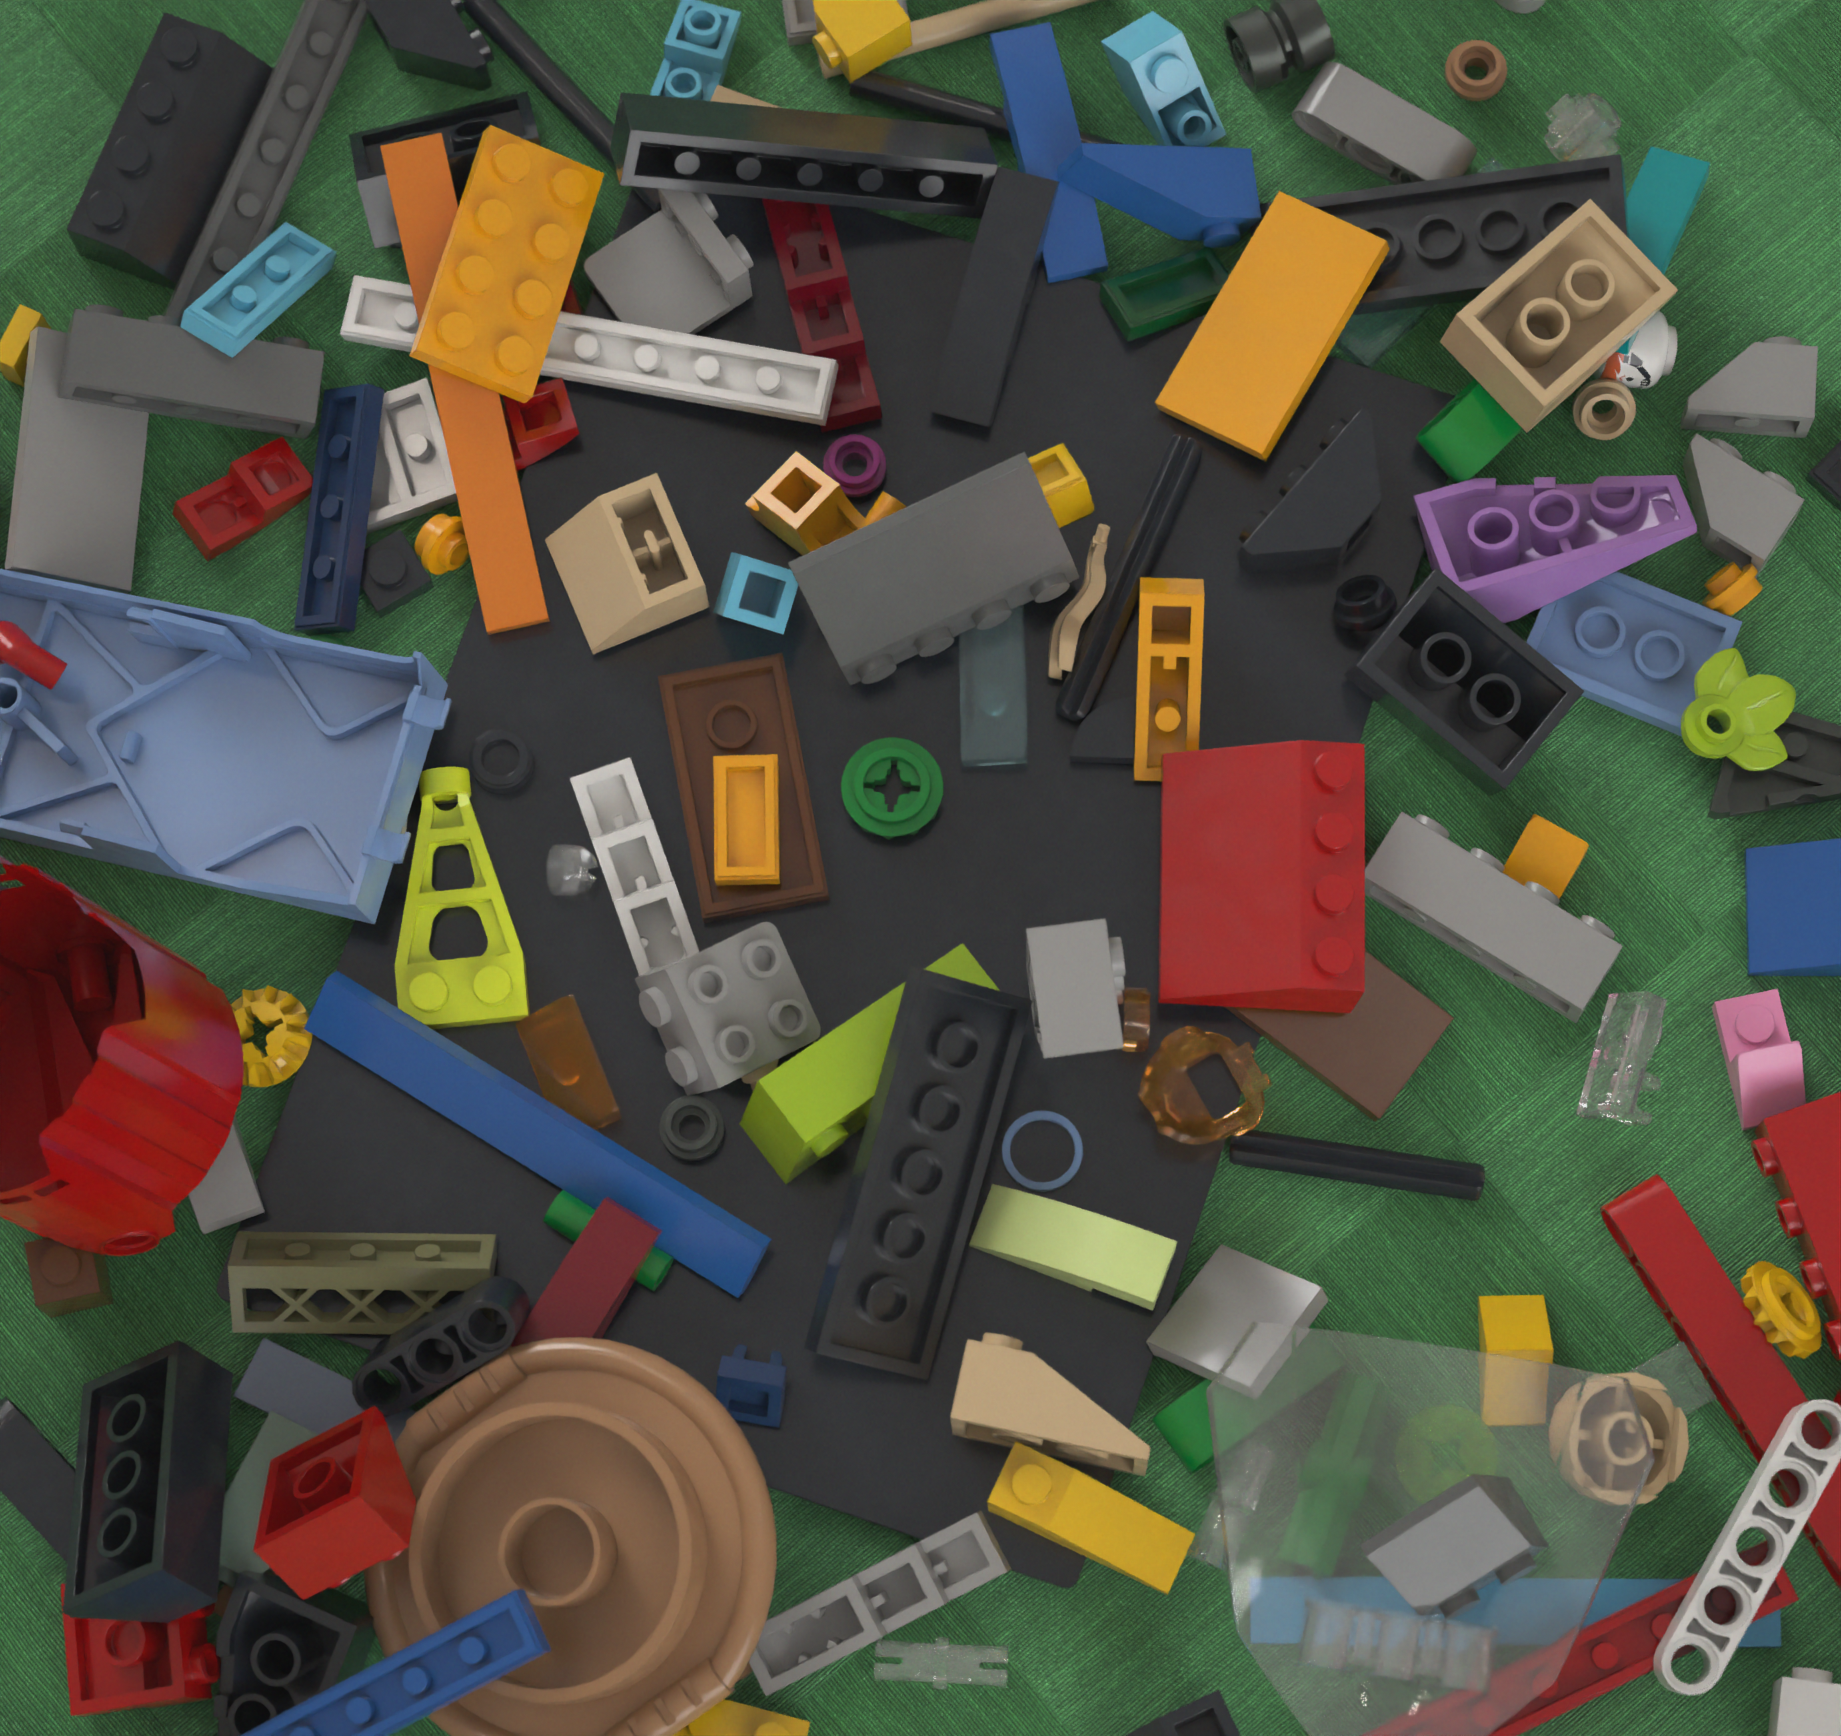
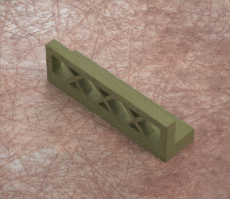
(351, 1265)

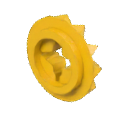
(285, 1046)
(1782, 1309)

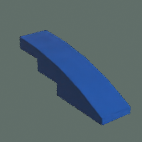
(1043, 136)

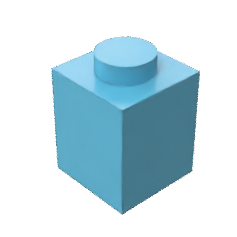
(756, 593)

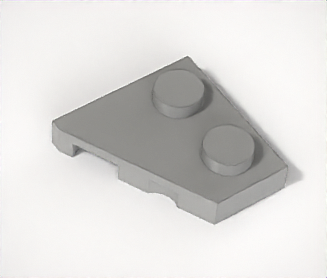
(411, 458)

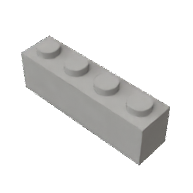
(1491, 916)

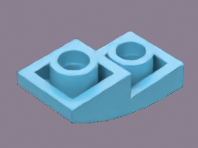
(696, 51)

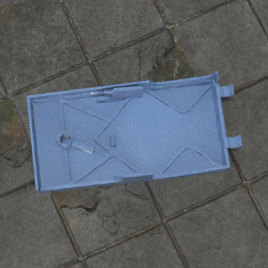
(212, 747)

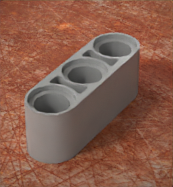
(1380, 129)

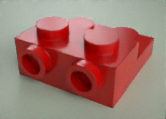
(138, 1662)

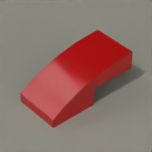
(540, 423)
(245, 500)

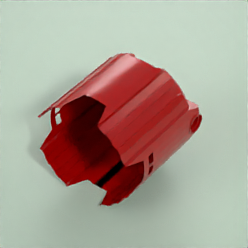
(109, 1071)

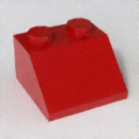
(335, 1506)

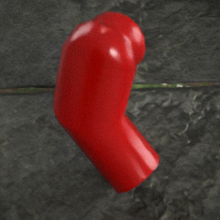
(27, 657)

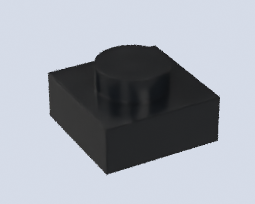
(392, 574)

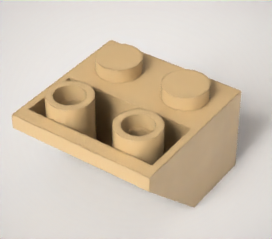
(627, 565)

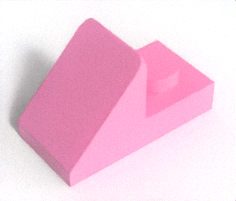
(1759, 1056)

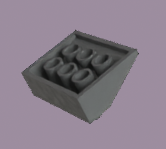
(936, 571)

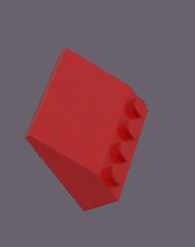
(1263, 876)

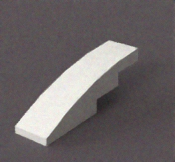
(634, 865)

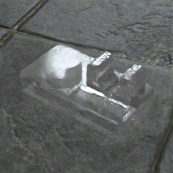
(1620, 1057)

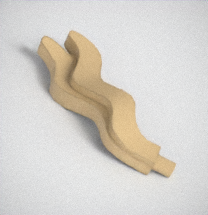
(1067, 625)

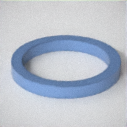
(1047, 1116)

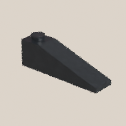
(284, 1649)

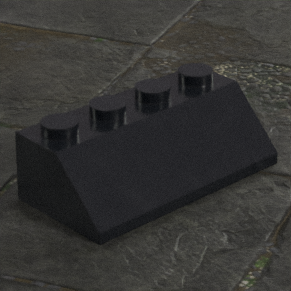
(168, 152)
(149, 1489)

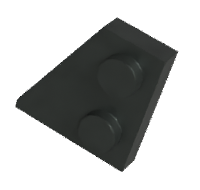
(1804, 778)

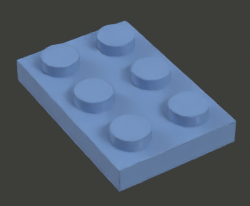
(1632, 645)

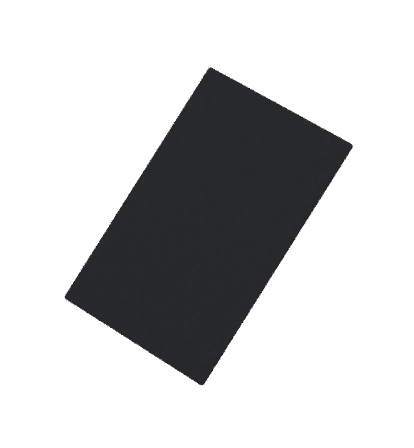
(998, 858)

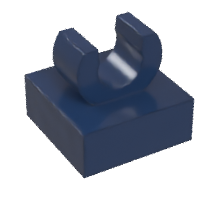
(752, 1388)

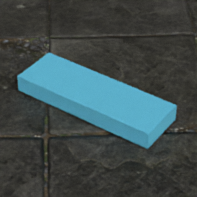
(258, 289)

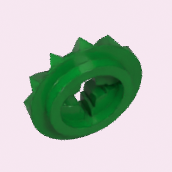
(871, 767)

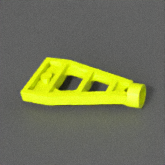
(460, 989)

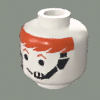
(1648, 358)

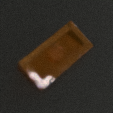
(568, 1063)

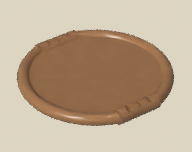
(619, 1514)

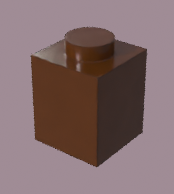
(66, 1278)

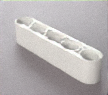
(1723, 1564)

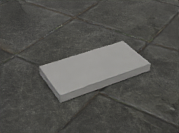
(74, 480)

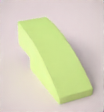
(1074, 1245)

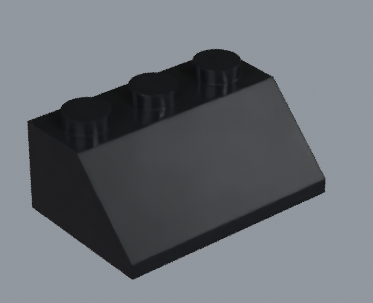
(461, 134)
(1464, 683)

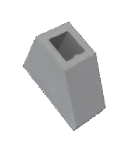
(1736, 506)

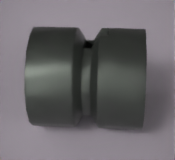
(1275, 40)

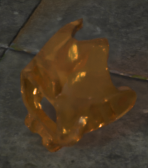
(1174, 1100)

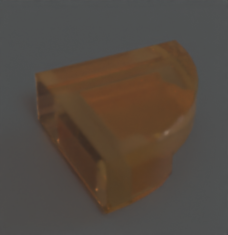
(1136, 1019)

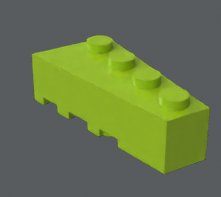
(829, 1087)

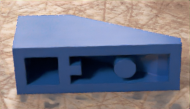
(1176, 189)

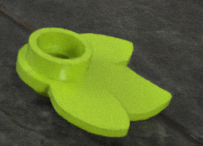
(1745, 709)

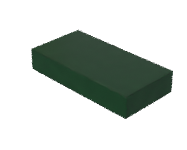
(1164, 293)

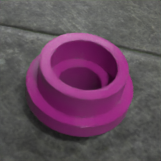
(859, 448)

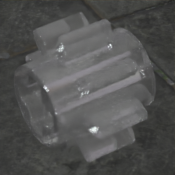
(1582, 128)

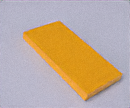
(1272, 325)

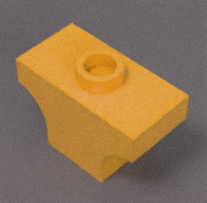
(804, 506)

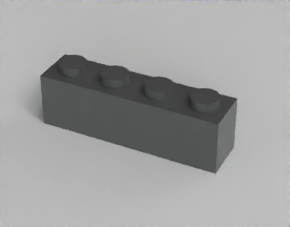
(175, 374)

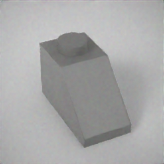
(1759, 392)

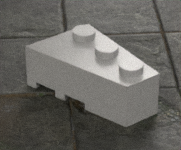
(1075, 987)

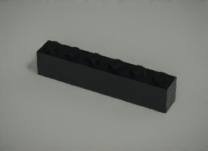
(802, 156)

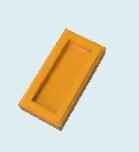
(746, 820)

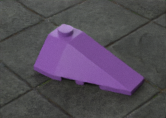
(1546, 539)

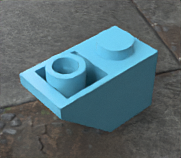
(1163, 82)

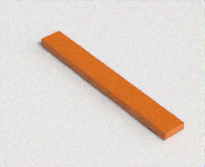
(468, 412)

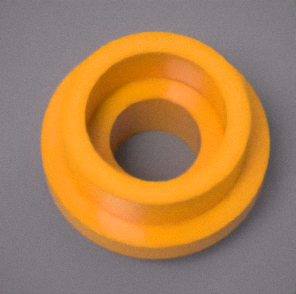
(442, 544)
(1732, 588)

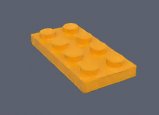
(507, 264)

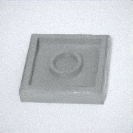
(1223, 1303)

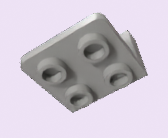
(673, 268)
(728, 1009)

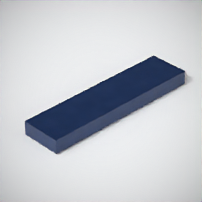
(339, 510)

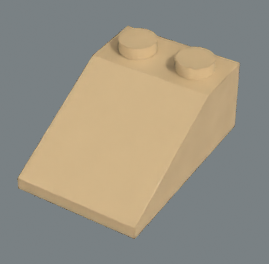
(1557, 315)
(1019, 1398)

